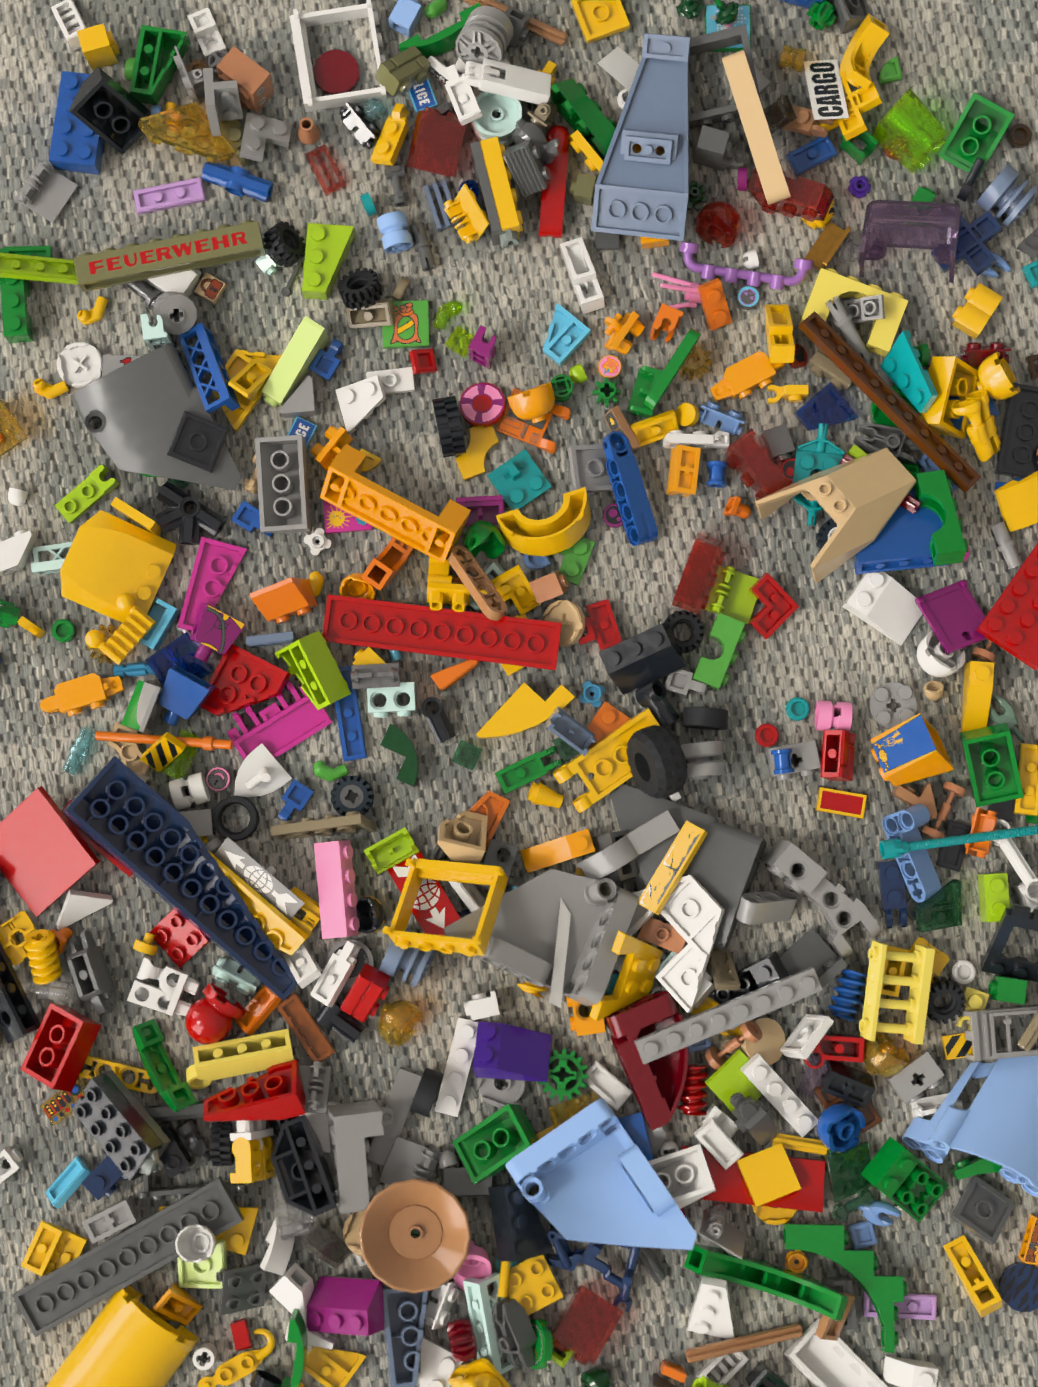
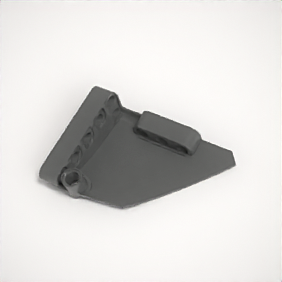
(722, 864)

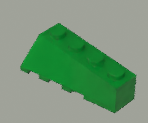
(583, 114)

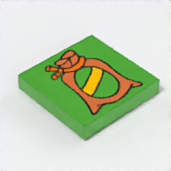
(409, 326)

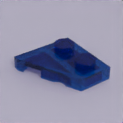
(825, 407)

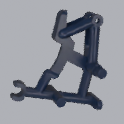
(568, 1260)

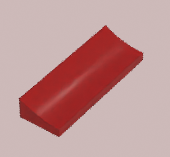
(732, 1188)

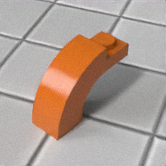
(387, 564)

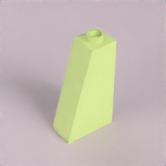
(294, 362)

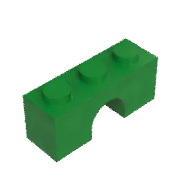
(15, 315)

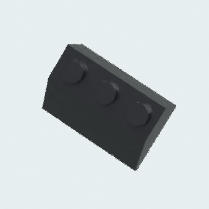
(109, 110)
(643, 658)

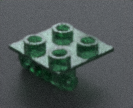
(845, 1171)

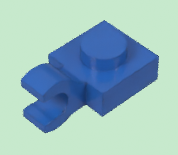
(326, 363)
(248, 518)
(296, 798)

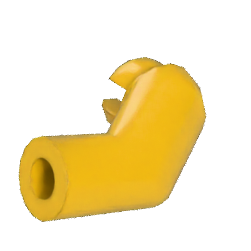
(95, 314)
(49, 391)
(316, 581)

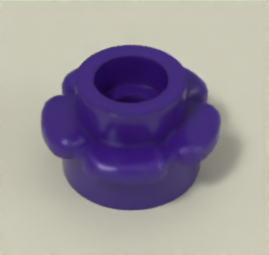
(859, 192)

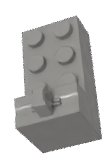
(348, 1147)

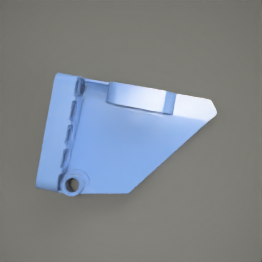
(600, 1185)

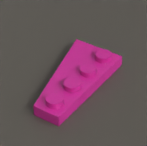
(209, 578)

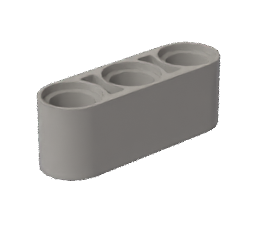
(766, 907)

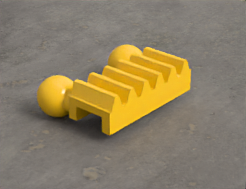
(127, 635)

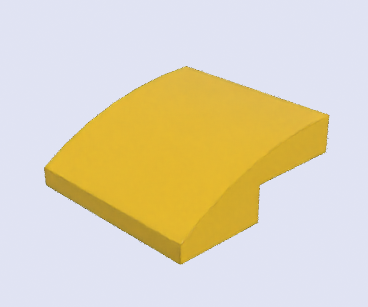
(1019, 502)
(52, 1248)

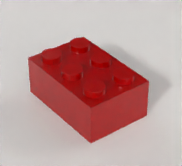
(60, 1047)

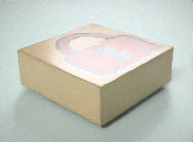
(210, 288)

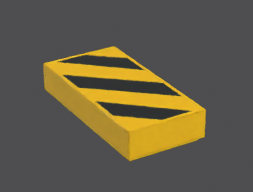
(163, 752)
(956, 1046)

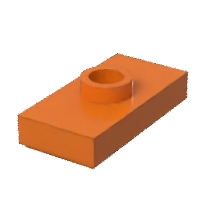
(258, 1010)

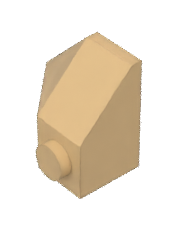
(464, 837)

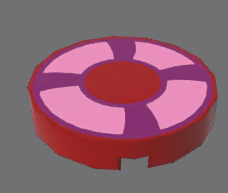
(482, 405)

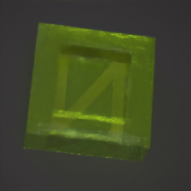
(459, 341)

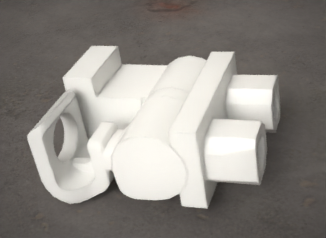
(168, 994)

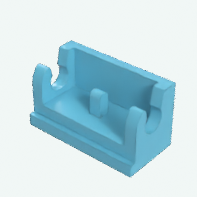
(165, 617)

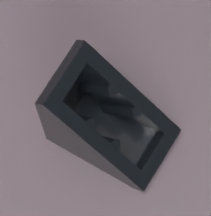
(764, 1377)

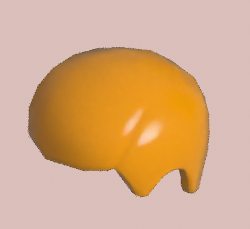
(357, 587)

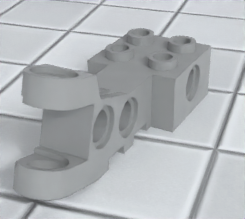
(810, 880)

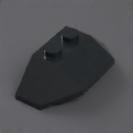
(303, 1168)

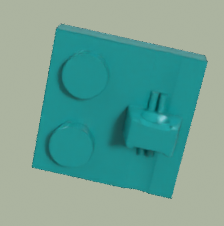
(519, 481)

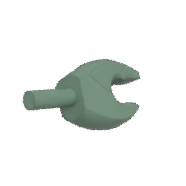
(1007, 717)

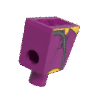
(214, 631)

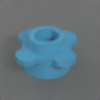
(594, 700)

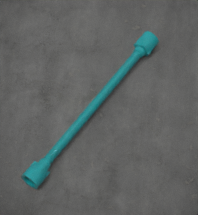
(895, 848)

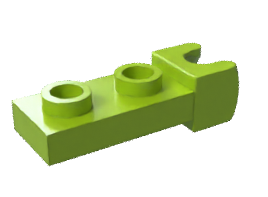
(86, 494)

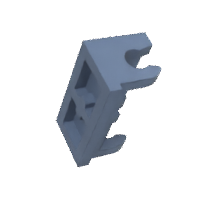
(570, 731)

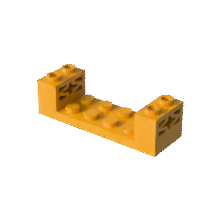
(389, 511)

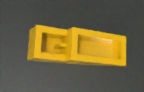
(779, 333)

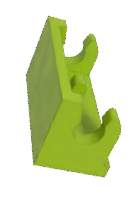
(391, 851)

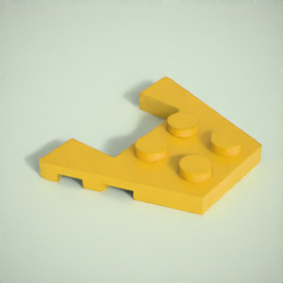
(634, 977)

